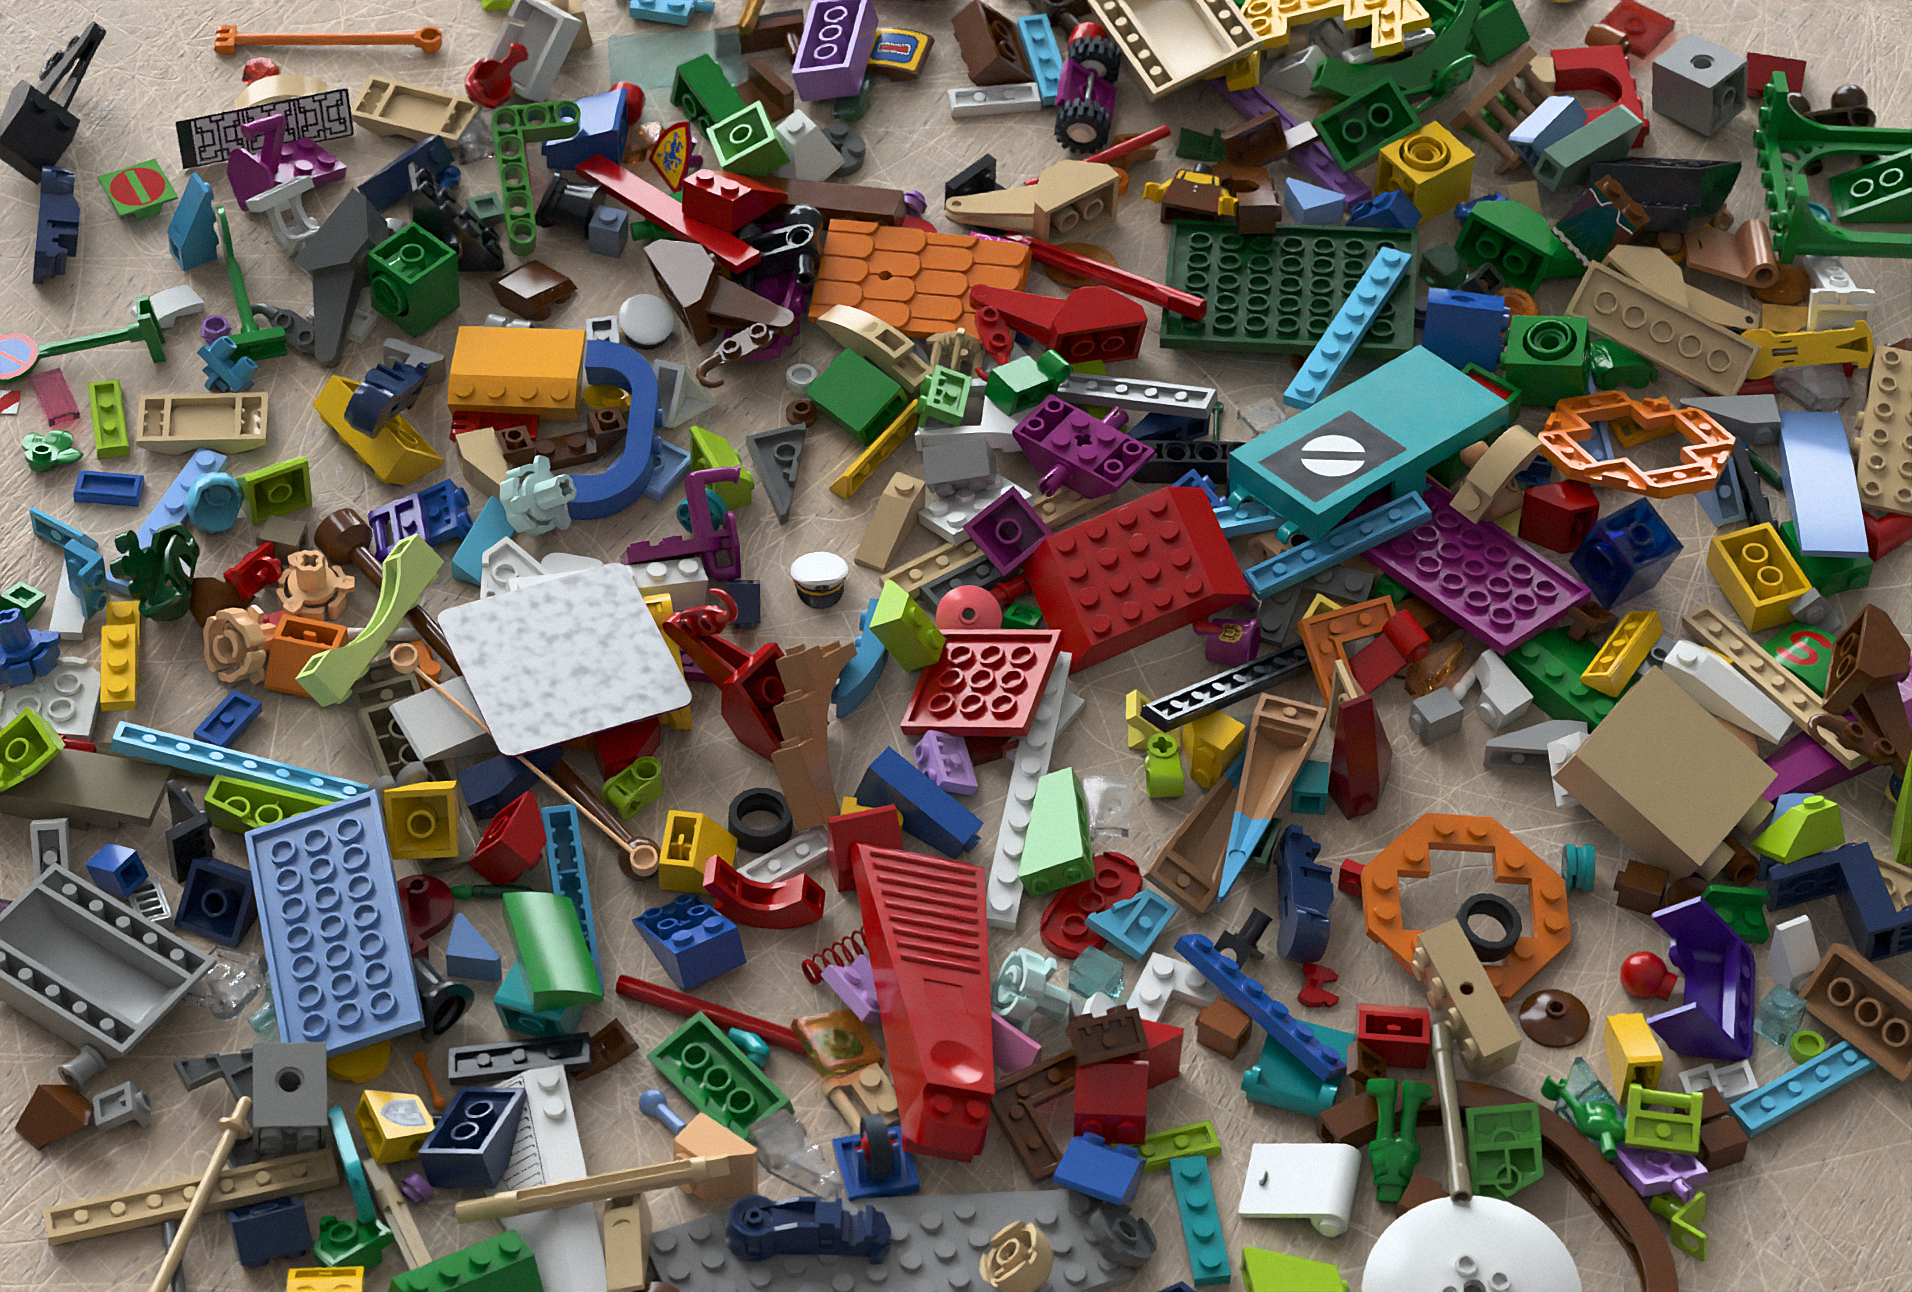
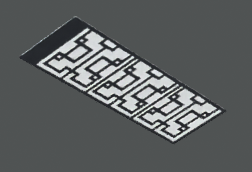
(214, 136)

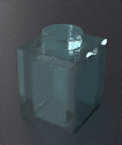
(1096, 973)
(1780, 1015)

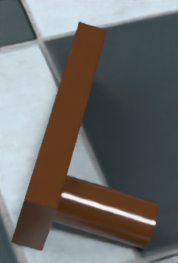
(773, 34)

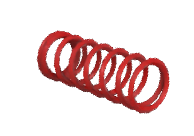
(817, 970)

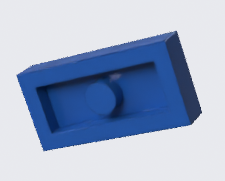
(228, 720)

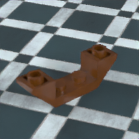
(603, 430)

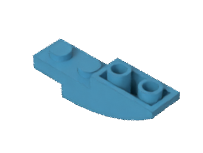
(863, 670)

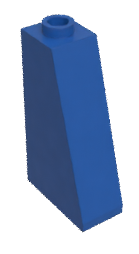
(925, 807)

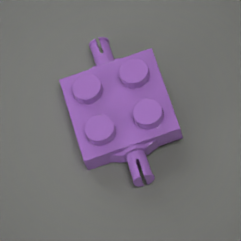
(1660, 1171)

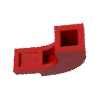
(762, 904)

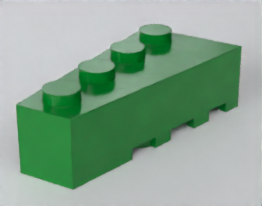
(704, 93)

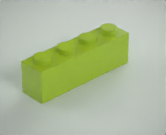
(248, 805)

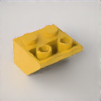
(686, 846)

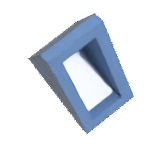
(471, 954)

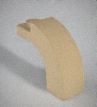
(277, 89)
(1494, 470)

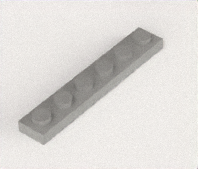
(1138, 395)

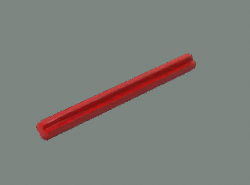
(717, 1014)

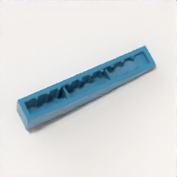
(568, 869)

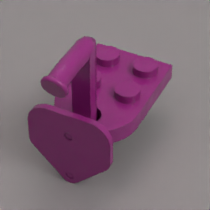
(277, 161)
(705, 541)

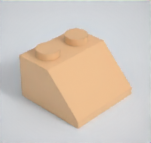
(708, 1139)

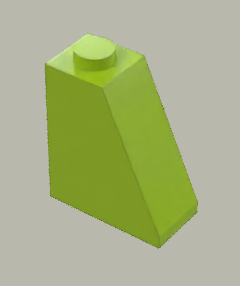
(1281, 1272)

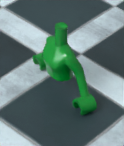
(1594, 1118)

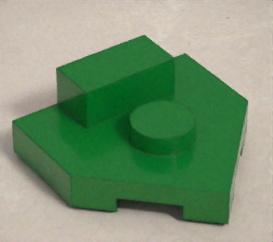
(350, 1243)

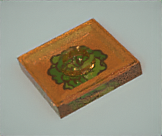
(837, 1042)

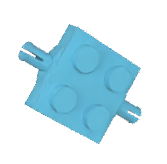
(669, 10)

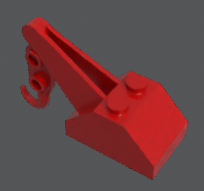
(1082, 328)
(747, 681)

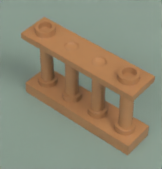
(1489, 101)

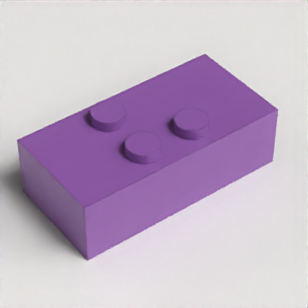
(834, 49)

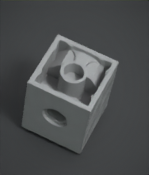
(1699, 84)
(289, 1096)

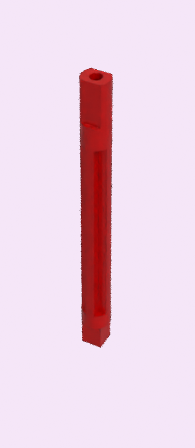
(1112, 277)

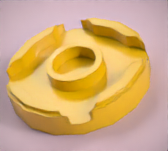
(361, 1064)

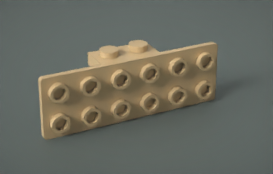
(1885, 435)

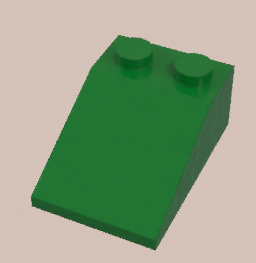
(1875, 191)

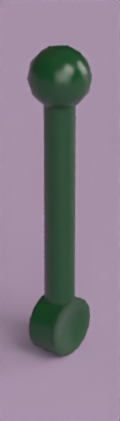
(1217, 410)

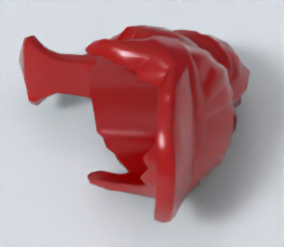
(490, 81)

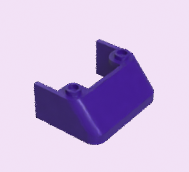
(1717, 985)

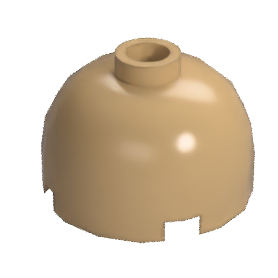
(1018, 1260)

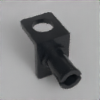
(1245, 941)

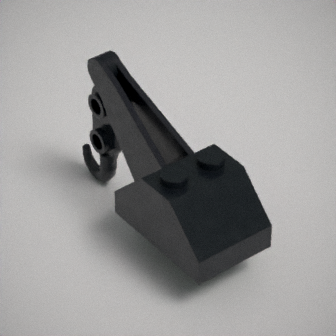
(34, 126)

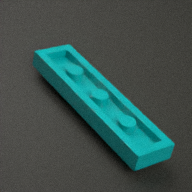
(1199, 1221)

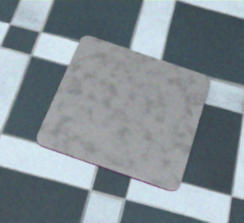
(564, 659)

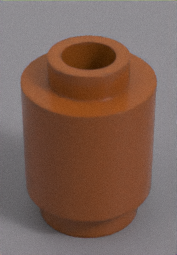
(1606, 36)

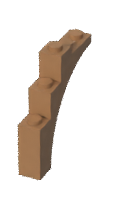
(802, 718)

